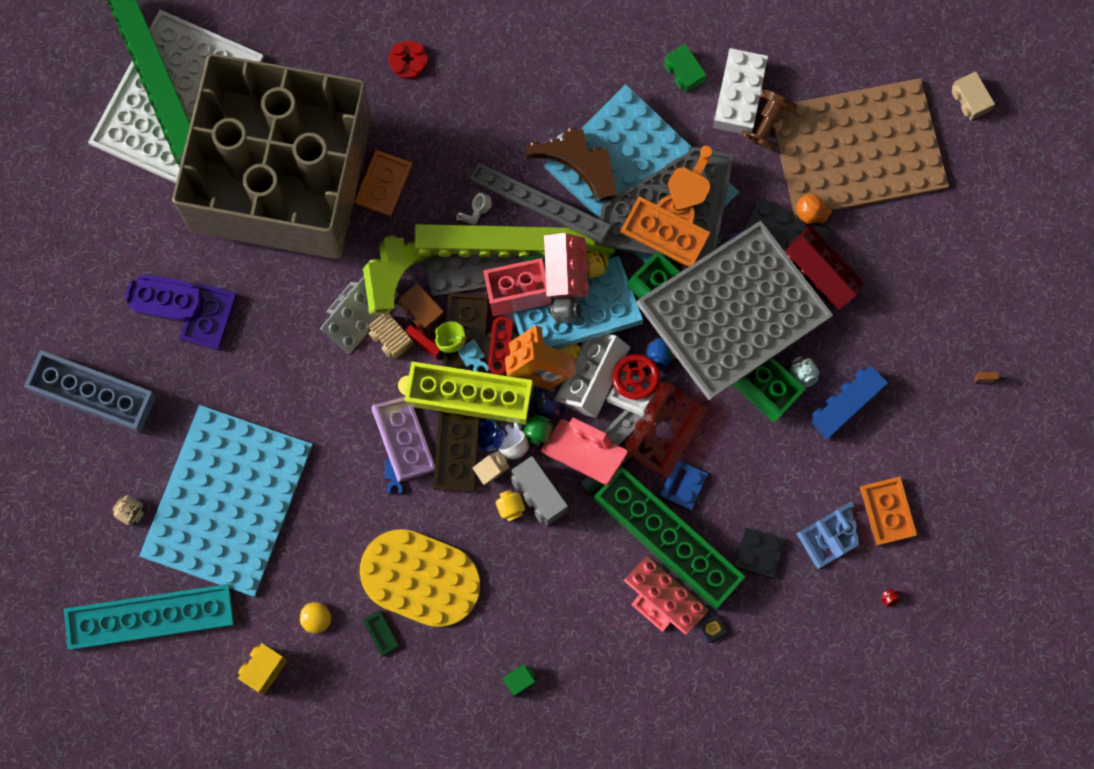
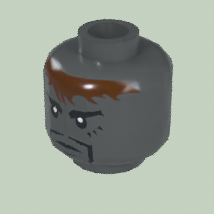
(566, 310)

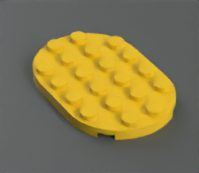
(419, 578)

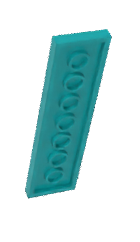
(148, 617)

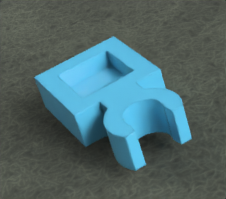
(471, 355)

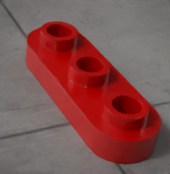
(499, 337)

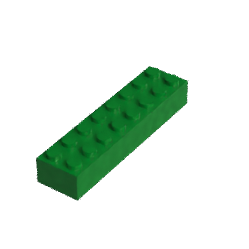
(669, 538)

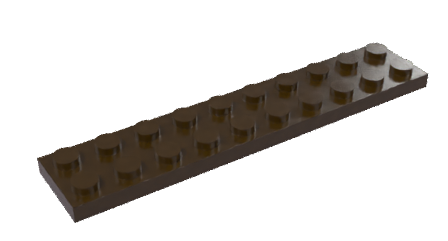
(459, 433)

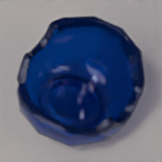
(491, 435)

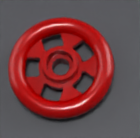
(643, 362)

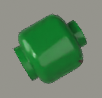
(538, 430)

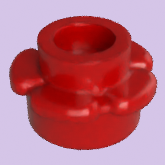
(890, 597)

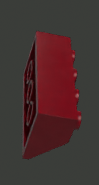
(824, 267)

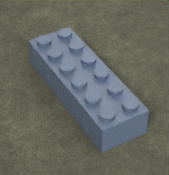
(90, 391)

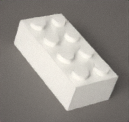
(740, 91)

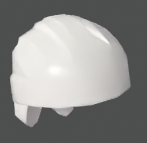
(515, 442)

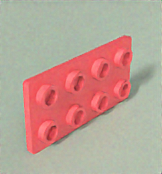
(585, 450)
(663, 598)

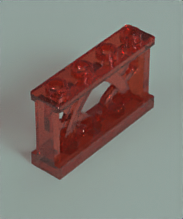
(647, 424)

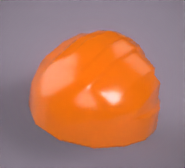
(812, 209)

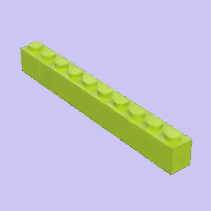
(490, 240)

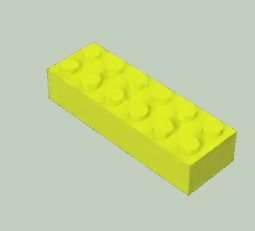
(468, 393)

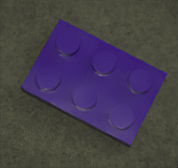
(211, 321)

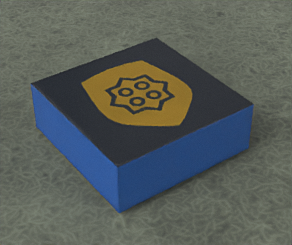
(712, 628)

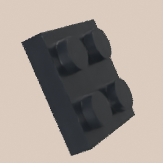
(759, 553)

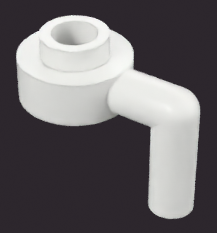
(480, 205)

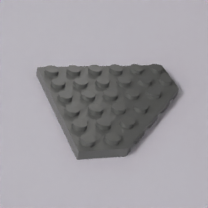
(655, 187)

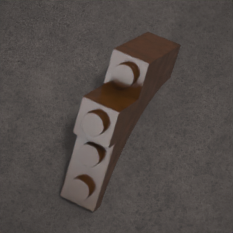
(572, 152)

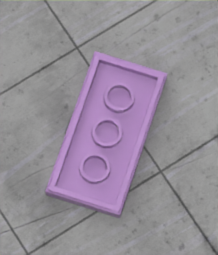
(403, 439)

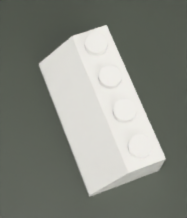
(593, 377)

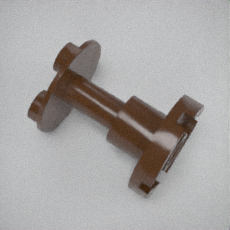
(772, 113)

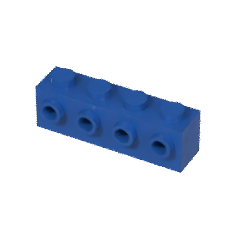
(848, 402)

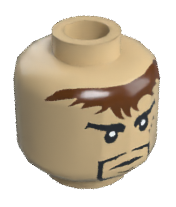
(128, 510)

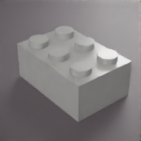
(538, 492)

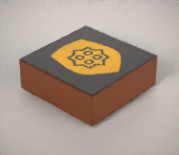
(986, 377)

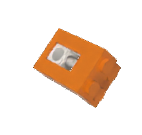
(538, 362)

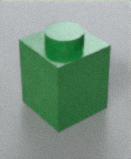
(519, 679)

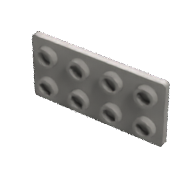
(350, 317)

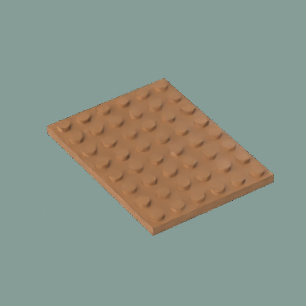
(861, 146)

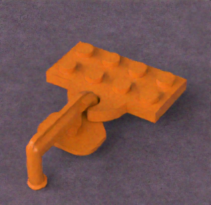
(669, 227)

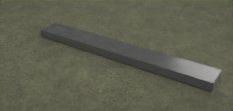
(541, 203)

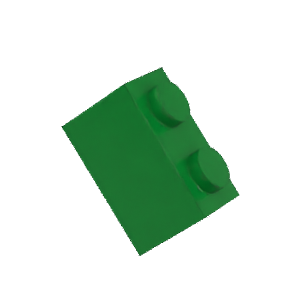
(684, 68)

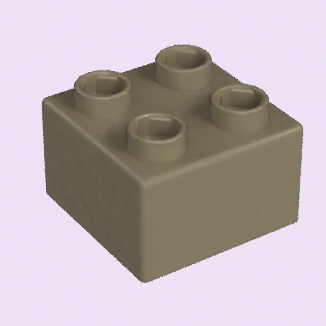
(273, 155)

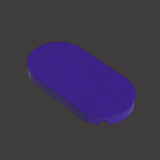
(164, 298)

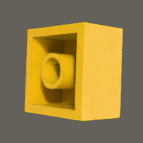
(261, 668)

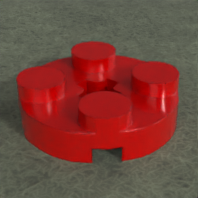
(415, 51)

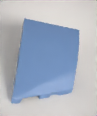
(834, 532)

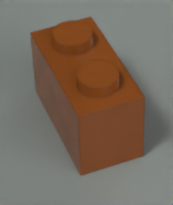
(421, 307)

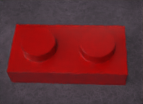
(418, 337)

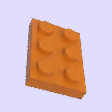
(383, 183)
(888, 511)

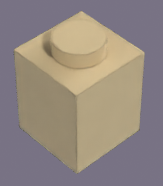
(491, 467)

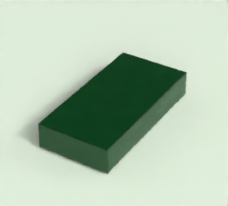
(381, 633)

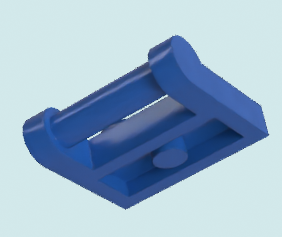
(689, 486)

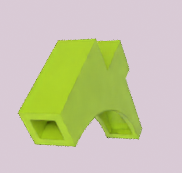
(383, 275)

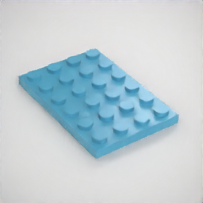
(605, 311)

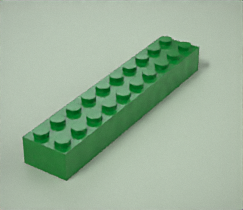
(152, 74)
(767, 386)

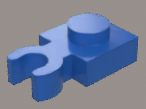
(390, 475)

